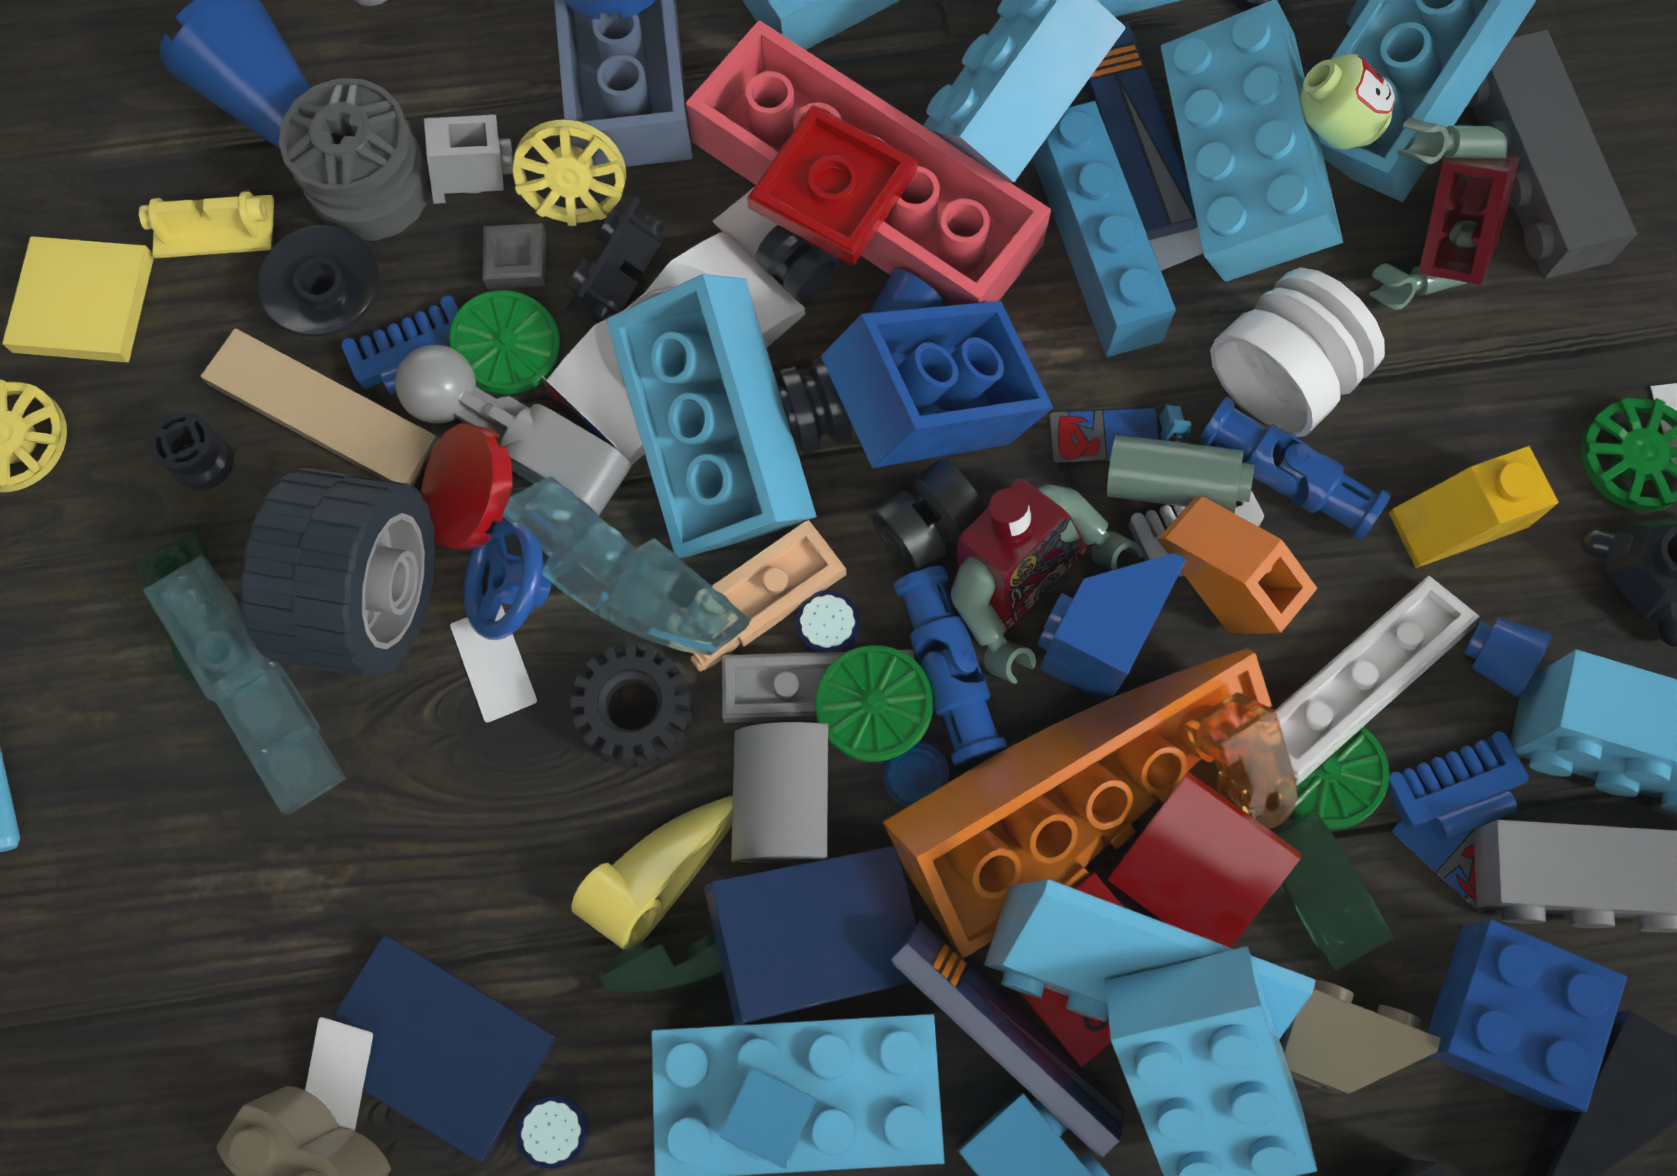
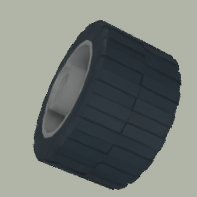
(338, 572)

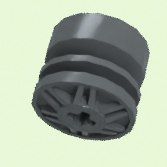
(355, 158)

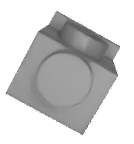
(466, 155)

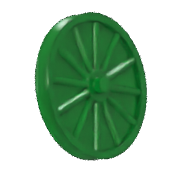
(506, 341)
(874, 703)
(1346, 783)

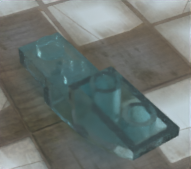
(632, 587)
(246, 685)

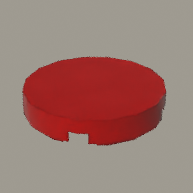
(466, 485)

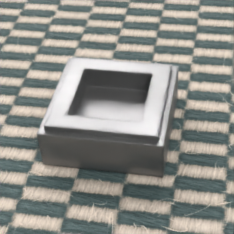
(514, 256)

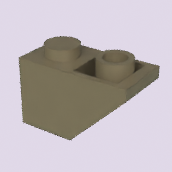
(1348, 1046)

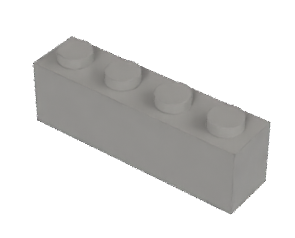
(1577, 873)

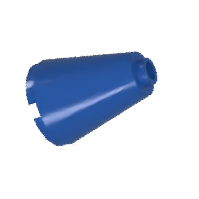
(236, 62)

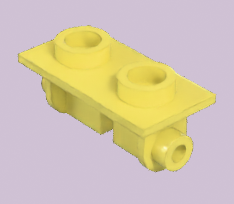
(209, 225)

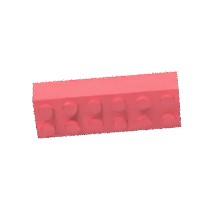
(954, 221)

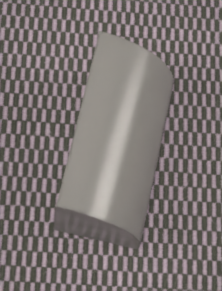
(780, 793)

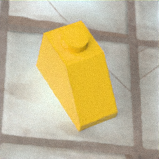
(1474, 507)

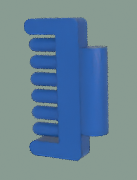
(384, 365)
(1465, 803)

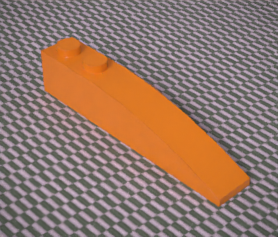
(1058, 797)

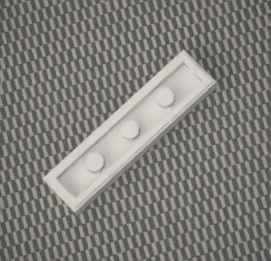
(1371, 673)

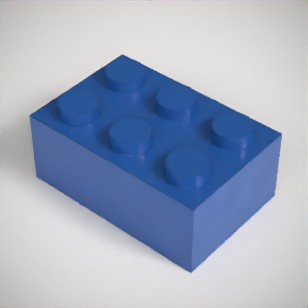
(935, 381)

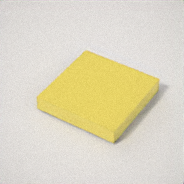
(78, 299)

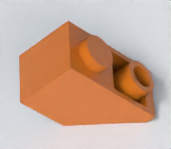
(1238, 568)

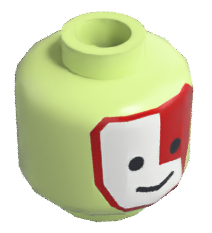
(1347, 101)

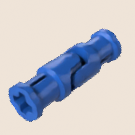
(1303, 475)
(951, 666)

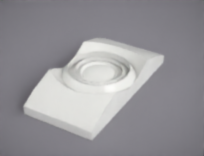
(591, 370)

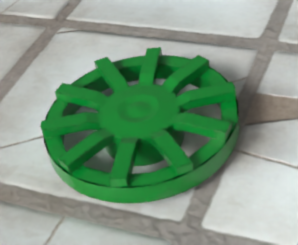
(1637, 454)

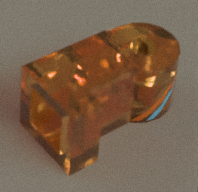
(1248, 756)

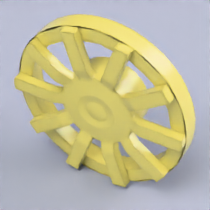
(569, 172)
(20, 437)

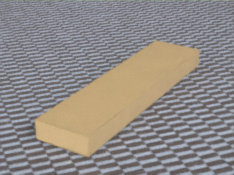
(320, 409)

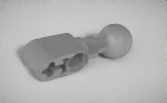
(441, 386)

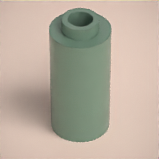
(1177, 472)

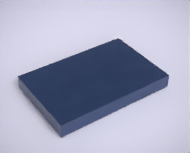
(810, 932)
(442, 1047)

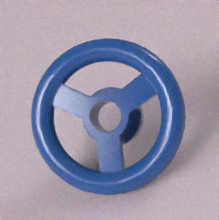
(510, 581)

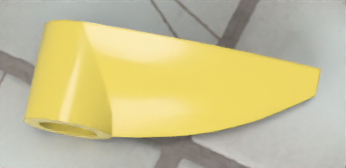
(641, 886)

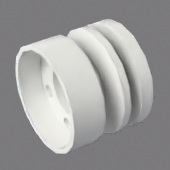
(1298, 351)

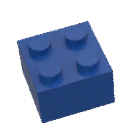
(1525, 1015)

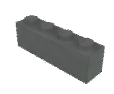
(1561, 180)

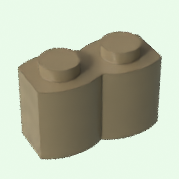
(296, 1136)

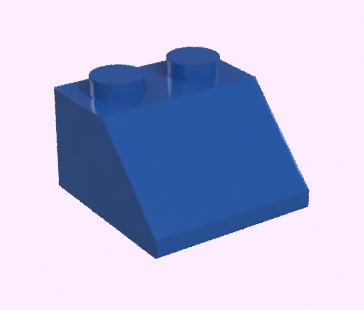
(1103, 628)

